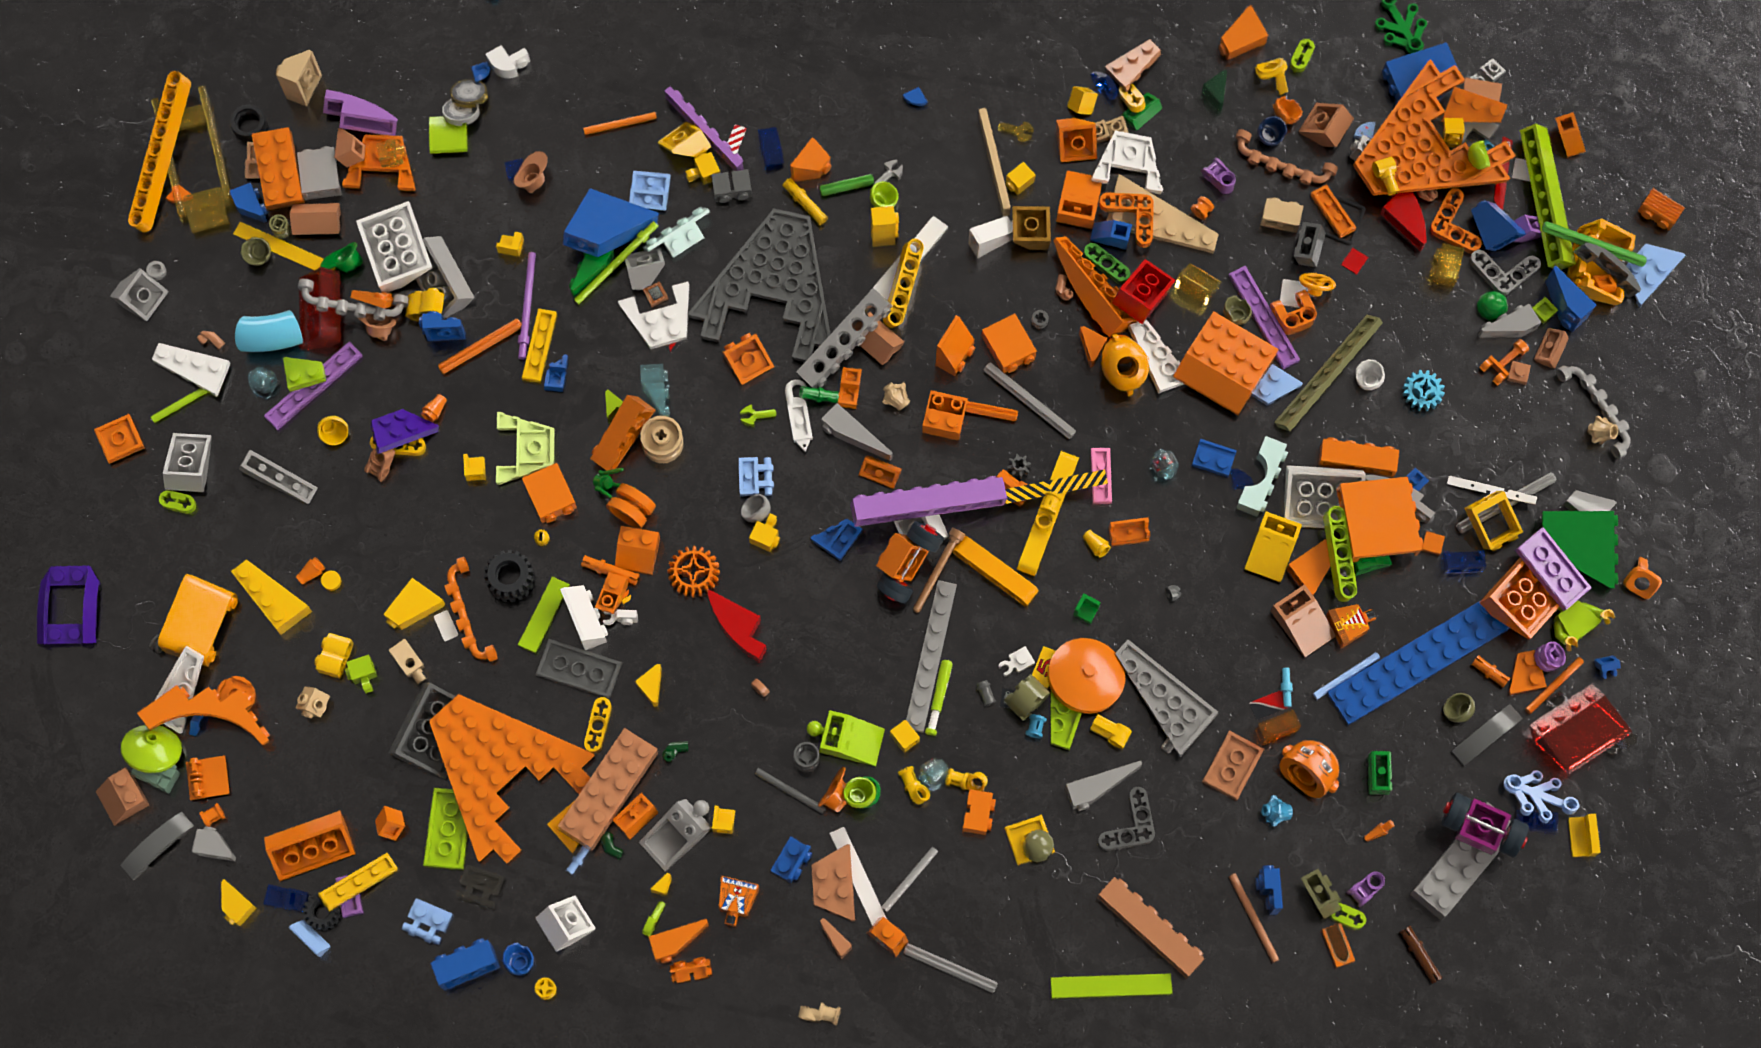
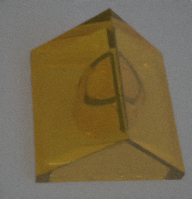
(1197, 283)

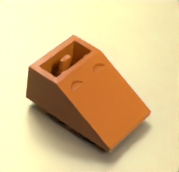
(1078, 200)

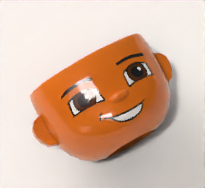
(1310, 768)

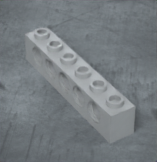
(834, 341)

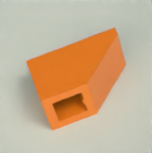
(1570, 134)
(612, 593)

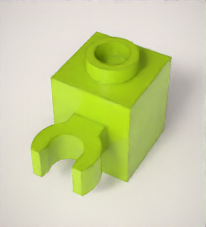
(361, 671)

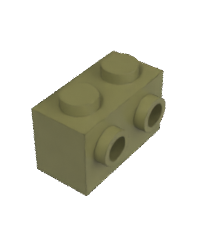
(1320, 892)

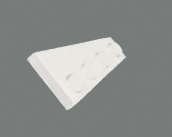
(1161, 361)
(200, 369)
(185, 675)

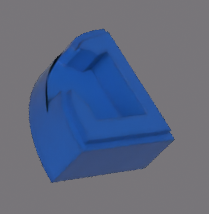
(480, 71)
(915, 97)
(194, 725)

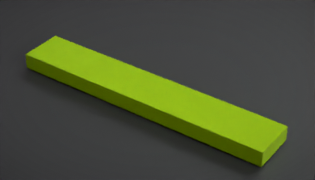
(1111, 986)

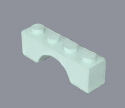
(1253, 496)

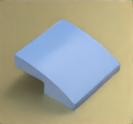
(650, 190)

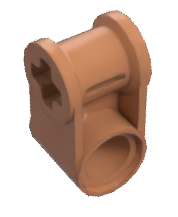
(379, 463)

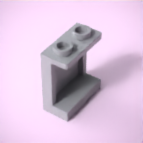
(318, 173)

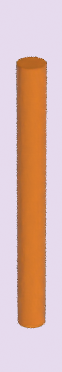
(620, 123)
(1554, 685)

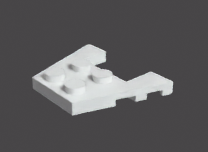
(1130, 153)
(663, 324)

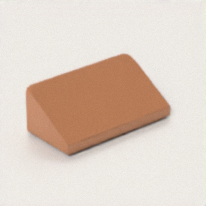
(1551, 347)

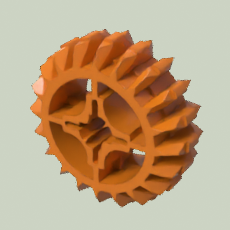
(700, 572)

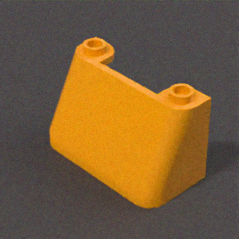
(1583, 272)
(196, 618)

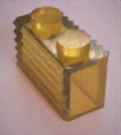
(1447, 265)

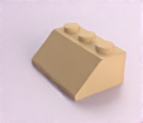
(299, 77)

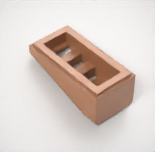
(839, 943)

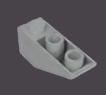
(1516, 324)

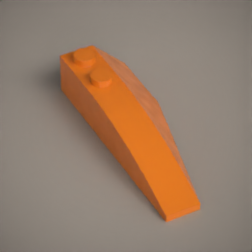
(1092, 289)

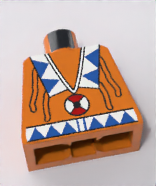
(736, 898)

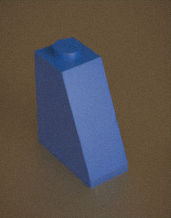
(1495, 226)

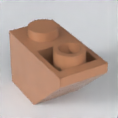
(348, 148)

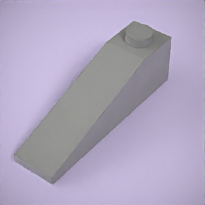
(848, 429)
(277, 477)
(1088, 790)

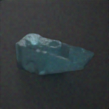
(653, 384)

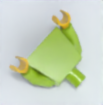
(1578, 621)

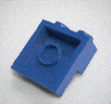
(438, 329)
(1270, 884)

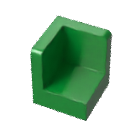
(1086, 608)

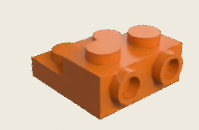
(747, 358)

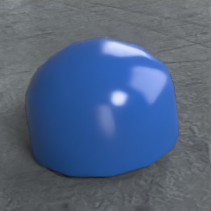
(518, 959)

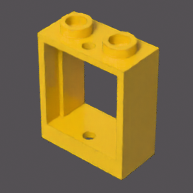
(1508, 513)

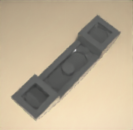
(1611, 265)
(1486, 735)
(155, 844)

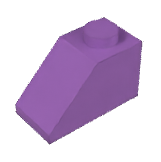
(1531, 227)

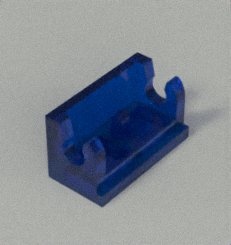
(1464, 562)

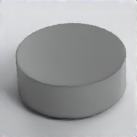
(156, 270)

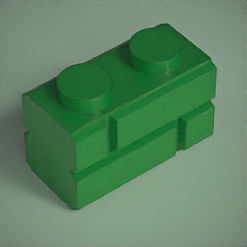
(1379, 773)

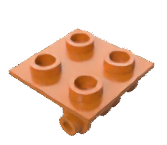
(207, 777)

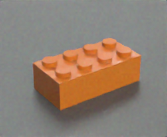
(278, 168)

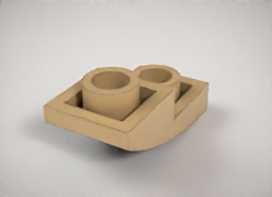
(1105, 130)

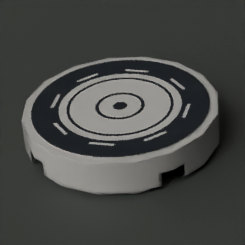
(458, 115)

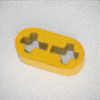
(1134, 96)

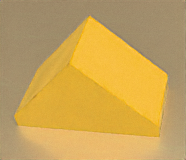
(650, 684)

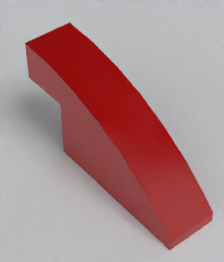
(1406, 216)
(738, 625)

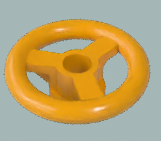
(1316, 285)

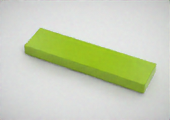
(543, 616)

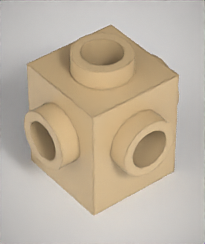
(312, 702)

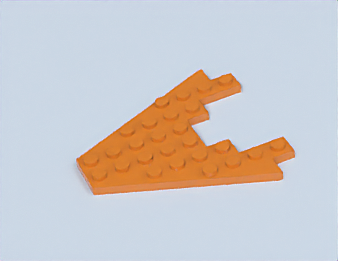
(1418, 148)
(485, 753)

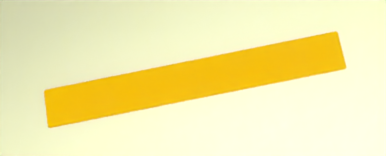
(281, 247)

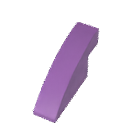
(359, 114)

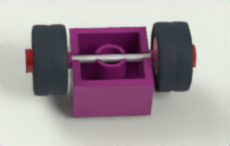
(1484, 826)

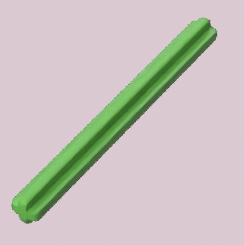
(1580, 239)

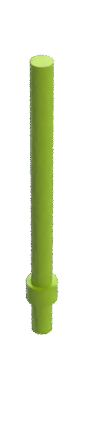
(642, 236)

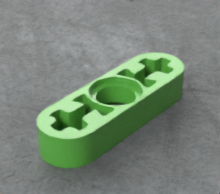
(1105, 255)

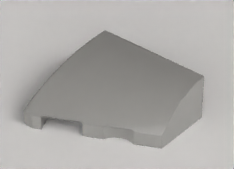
(1587, 502)

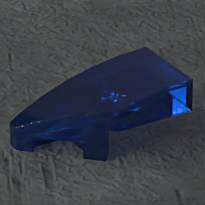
(1105, 80)

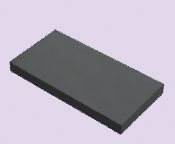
(579, 669)

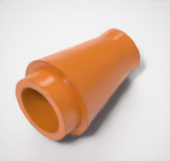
(433, 409)
(311, 570)

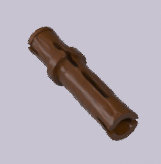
(1421, 954)

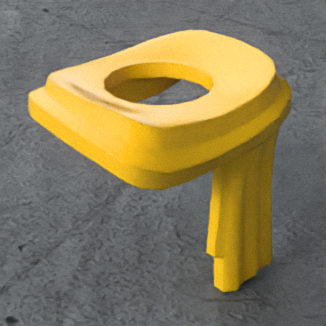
(1274, 68)

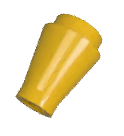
(1097, 544)

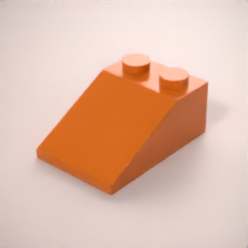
(954, 347)

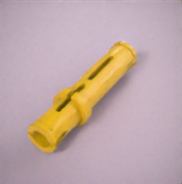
(799, 195)

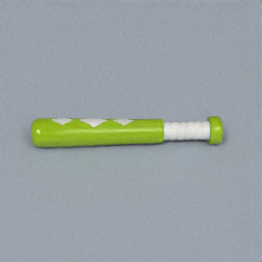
(940, 690)

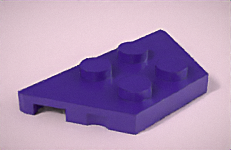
(399, 429)

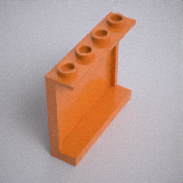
(1380, 517)

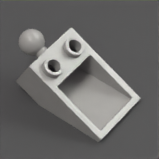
(677, 832)

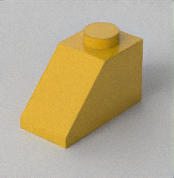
(235, 904)

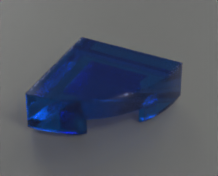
(513, 167)
(1240, 479)

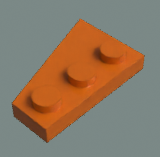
(1474, 107)

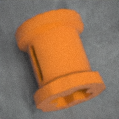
(212, 815)

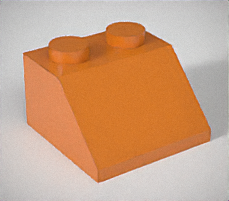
(637, 550)

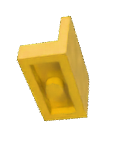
(1584, 836)

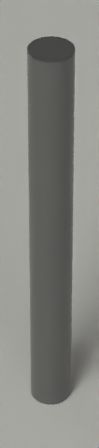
(789, 790)

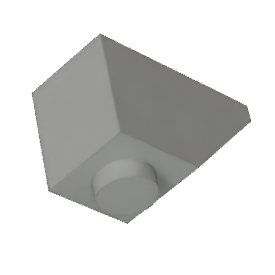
(211, 844)

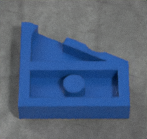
(838, 538)

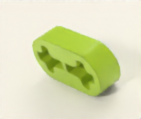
(1304, 56)
(176, 506)
(1344, 920)

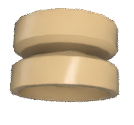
(662, 428)

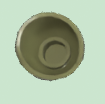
(1459, 707)

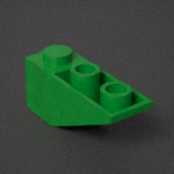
(589, 270)

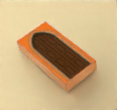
(1338, 945)

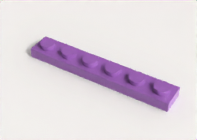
(688, 112)

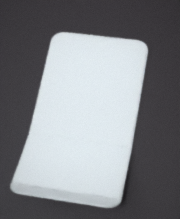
(446, 625)

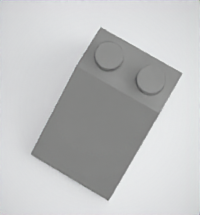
(187, 462)

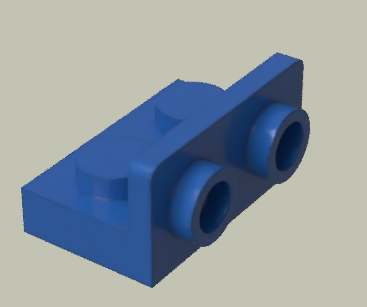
(791, 859)

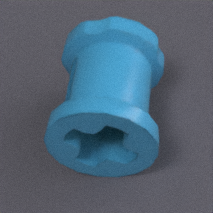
(1035, 726)

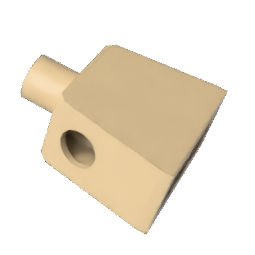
(403, 655)

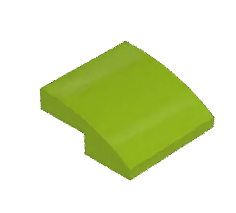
(446, 137)

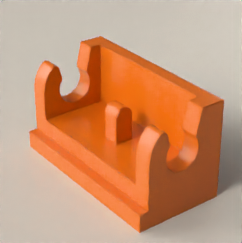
(1129, 531)
(635, 816)

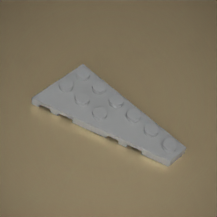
(1172, 703)

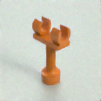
(1520, 347)

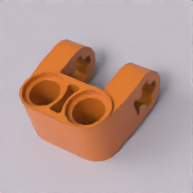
(1296, 317)

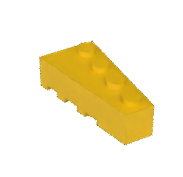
(274, 600)

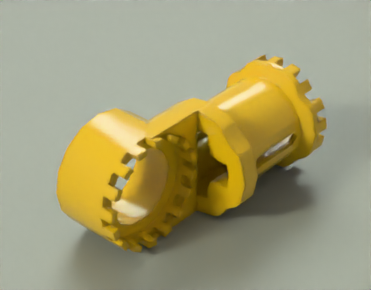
(1047, 510)
(965, 780)
(912, 785)

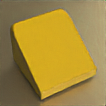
(662, 885)

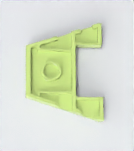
(534, 448)

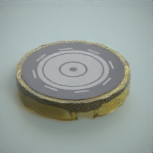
(468, 93)

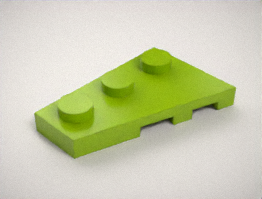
(1063, 724)

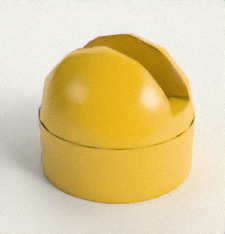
(545, 537)

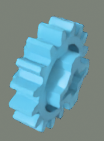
(1415, 391)

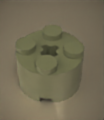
(1027, 697)

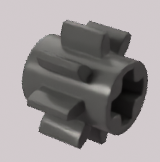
(1021, 470)

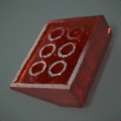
(1579, 729)

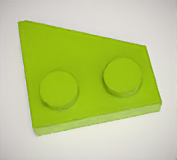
(303, 373)

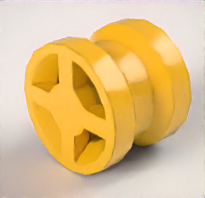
(543, 986)

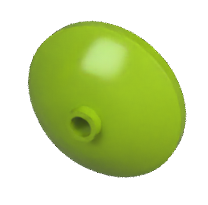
(151, 750)

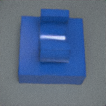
(1417, 479)
(1607, 663)

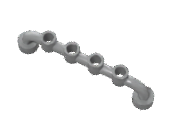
(342, 306)
(1587, 382)

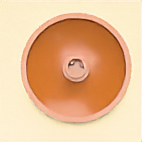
(1086, 675)

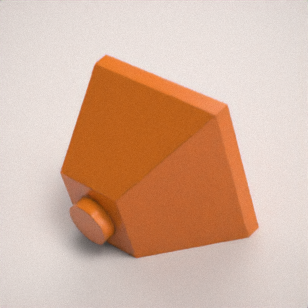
(1076, 139)
(810, 162)

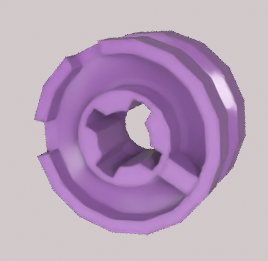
(1550, 656)

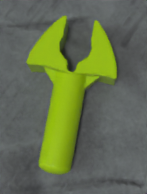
(755, 415)
(651, 921)

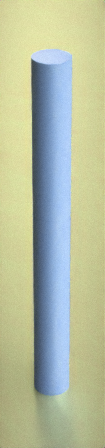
(1345, 676)

